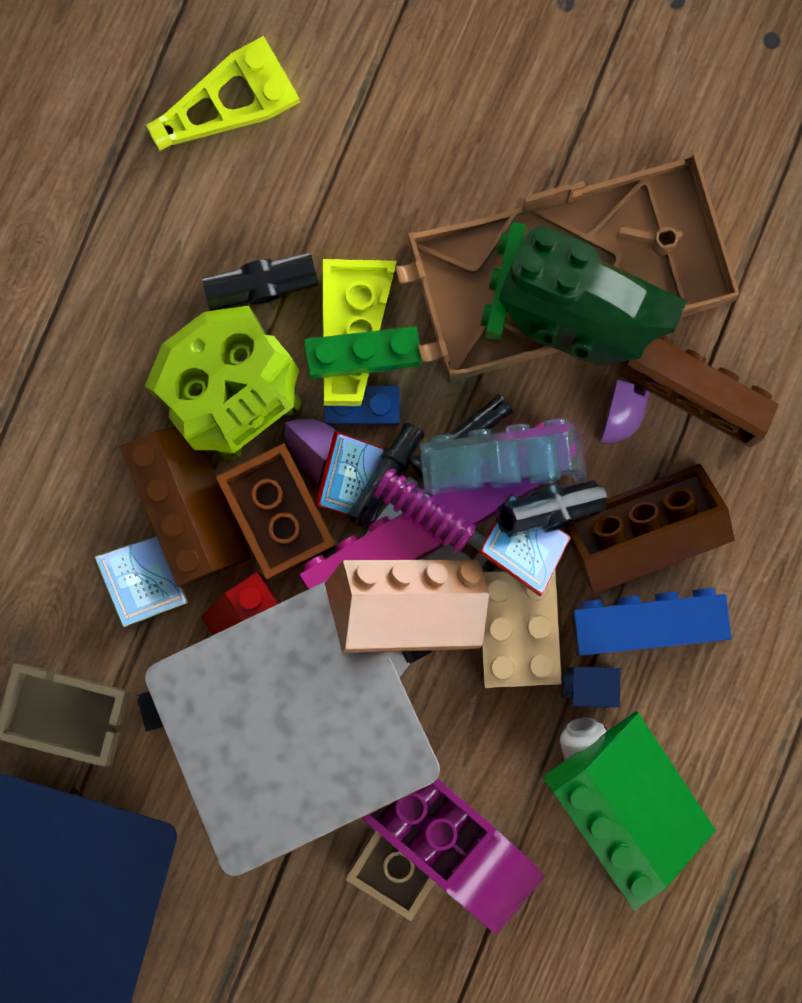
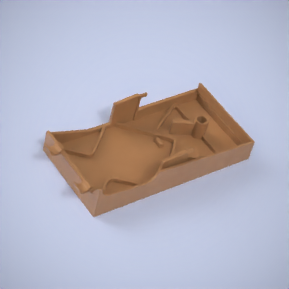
(644, 223)

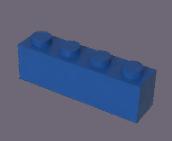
(651, 624)

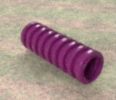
(424, 510)

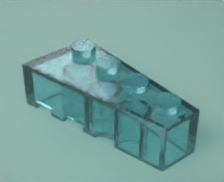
(503, 458)

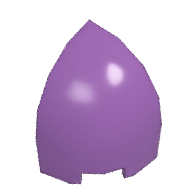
(624, 412)
(309, 445)

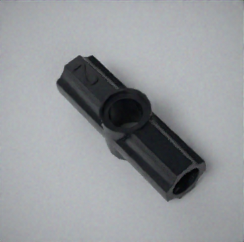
(260, 282)
(551, 508)

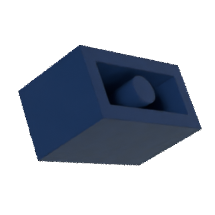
(591, 686)

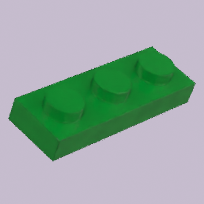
(495, 314)
(362, 352)

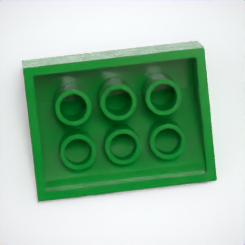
(631, 809)

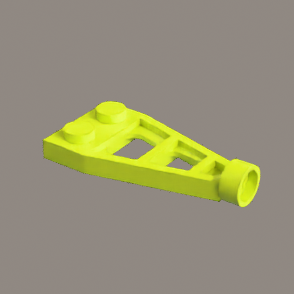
(265, 79)

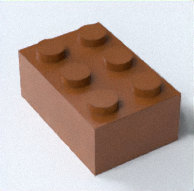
(276, 512)

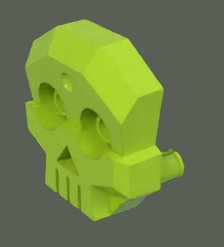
(235, 396)

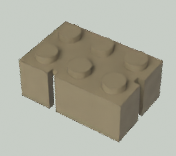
(62, 714)

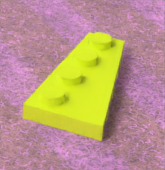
(352, 303)

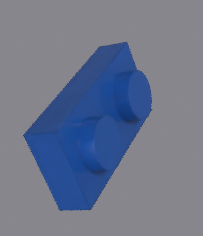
(378, 407)

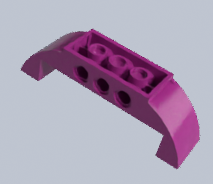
(459, 852)

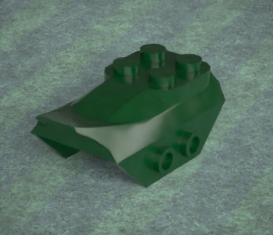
(583, 304)

